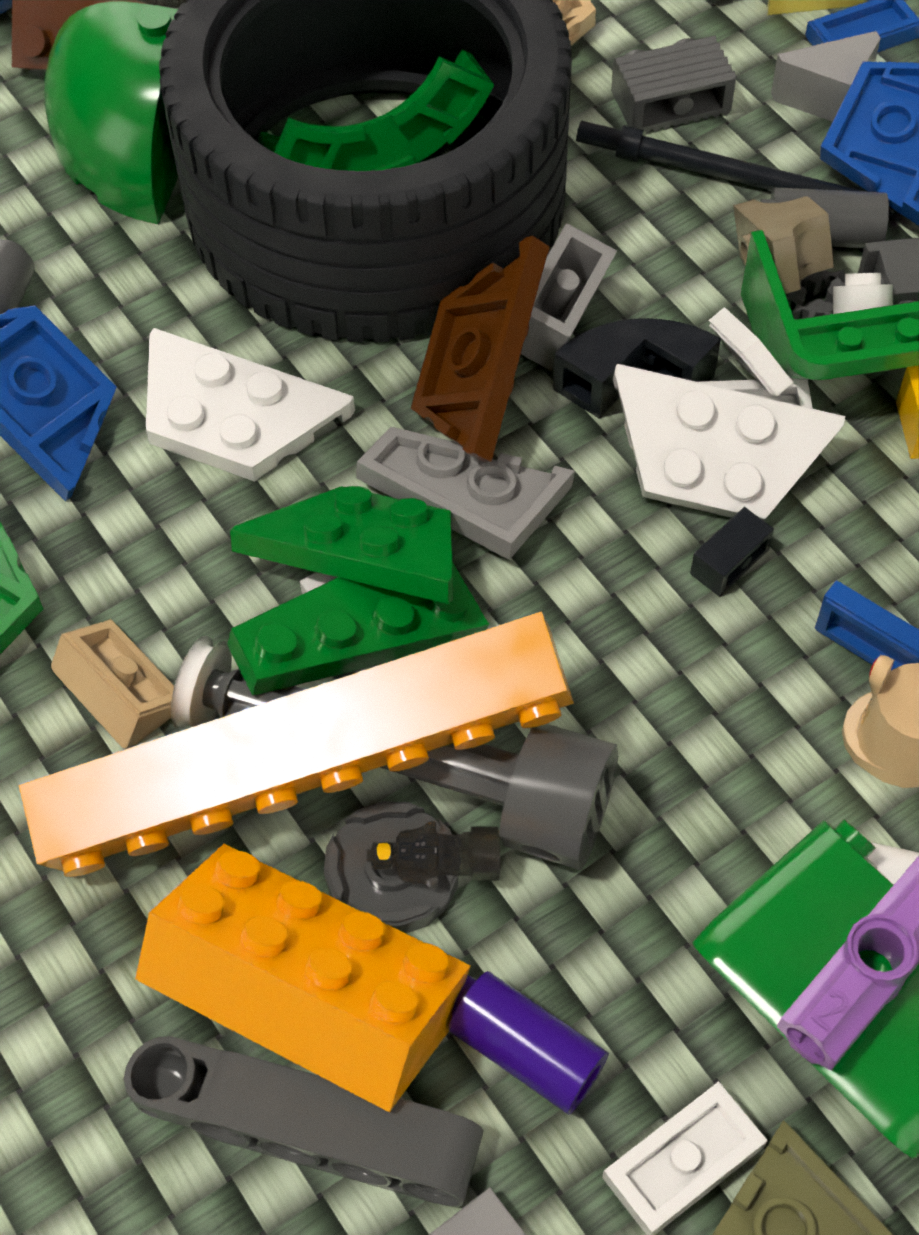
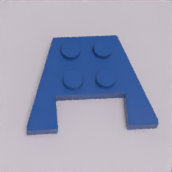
(878, 134)

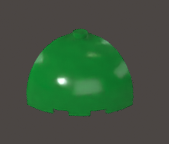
(110, 106)

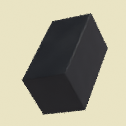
(731, 551)

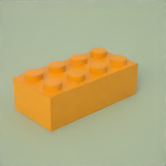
(302, 974)

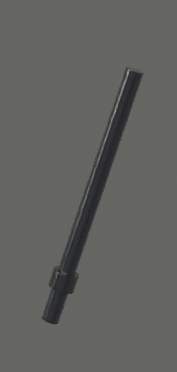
(632, 144)

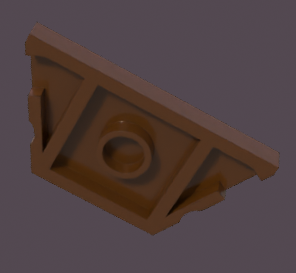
(477, 351)

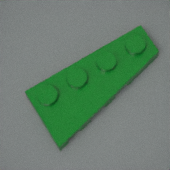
(346, 630)

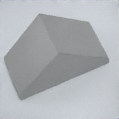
(821, 75)

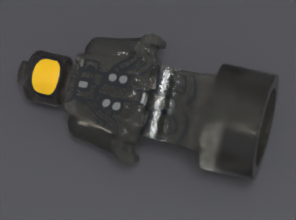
(424, 855)

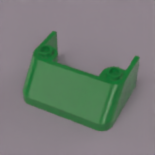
(830, 343)

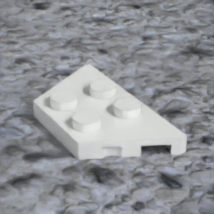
(232, 408)
(717, 444)

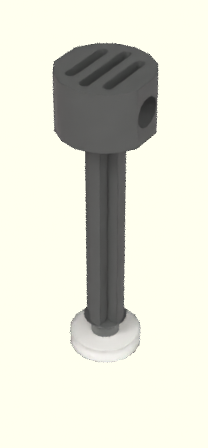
(548, 792)

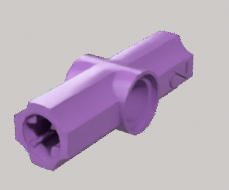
(847, 991)

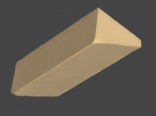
(114, 681)

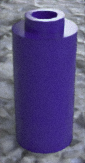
(526, 1041)

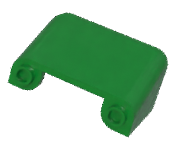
(783, 936)

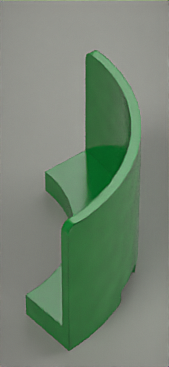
(400, 137)

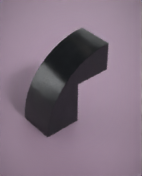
(668, 347)

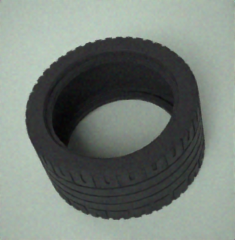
(362, 247)

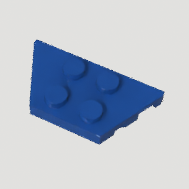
(49, 398)

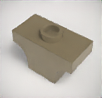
(795, 235)

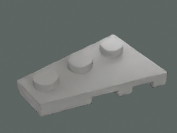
(488, 502)

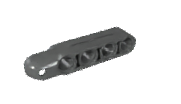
(305, 1119)

